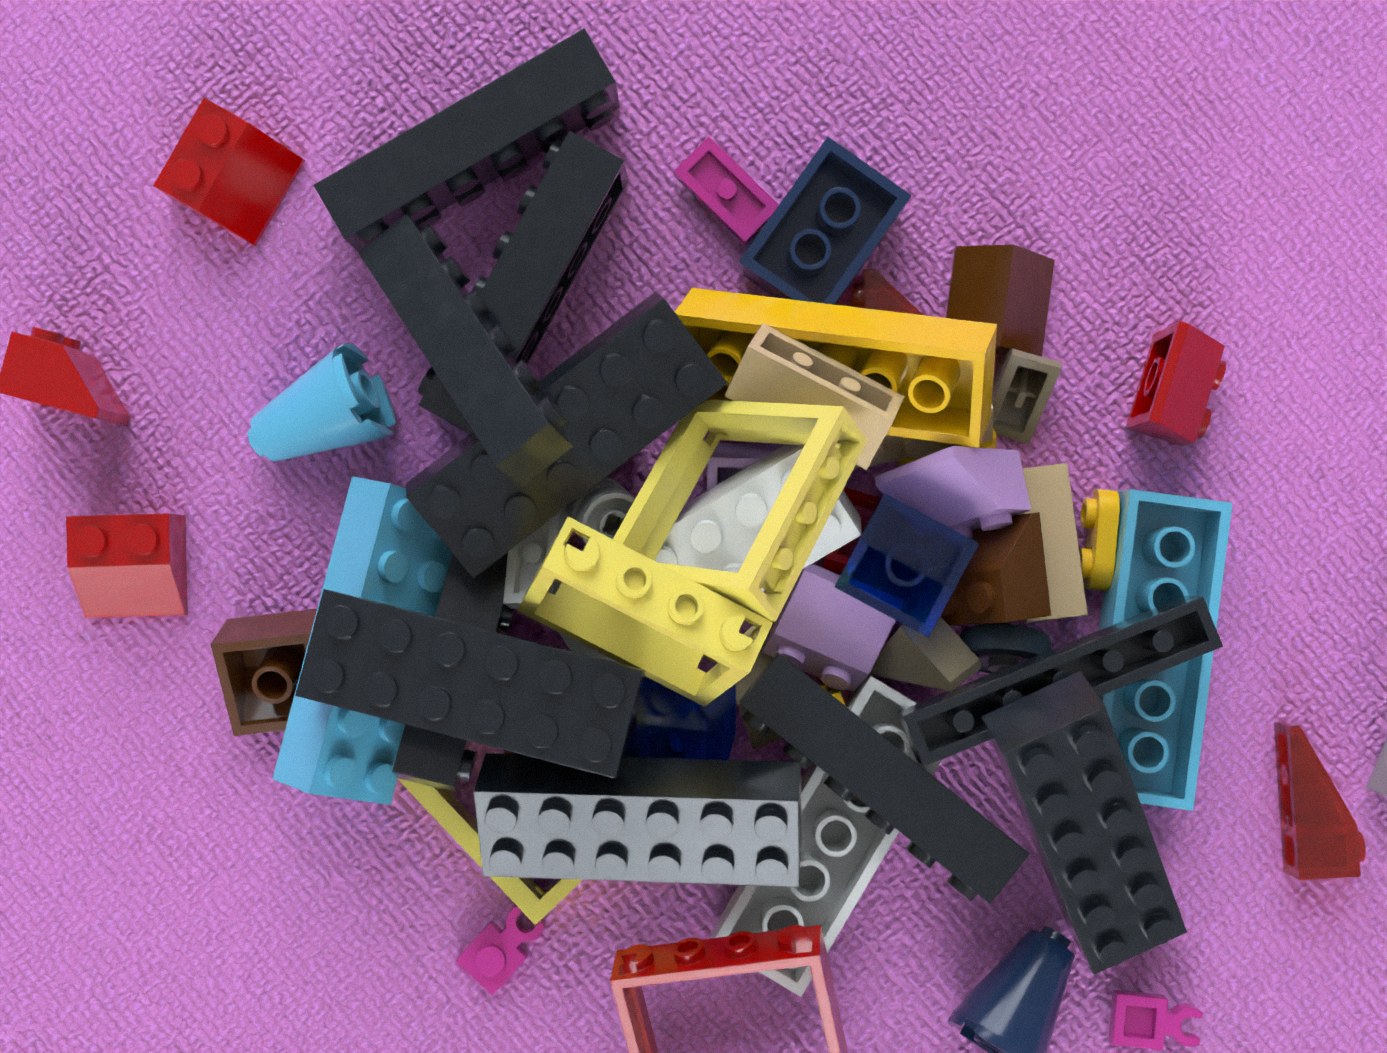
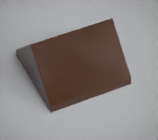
(1003, 288)

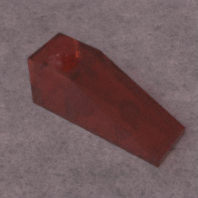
(1315, 823)

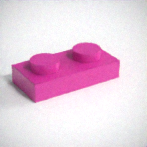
(726, 190)

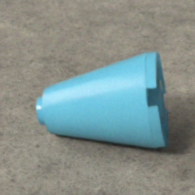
(324, 409)

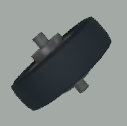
(1004, 644)

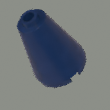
(1019, 997)

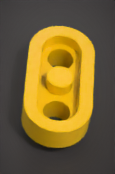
(1101, 519)

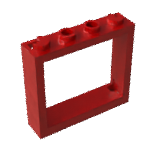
(718, 957)

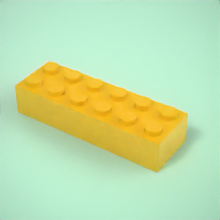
(932, 361)

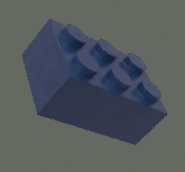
(824, 228)

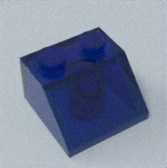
(905, 564)
(679, 727)

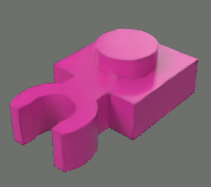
(496, 952)
(1144, 1021)

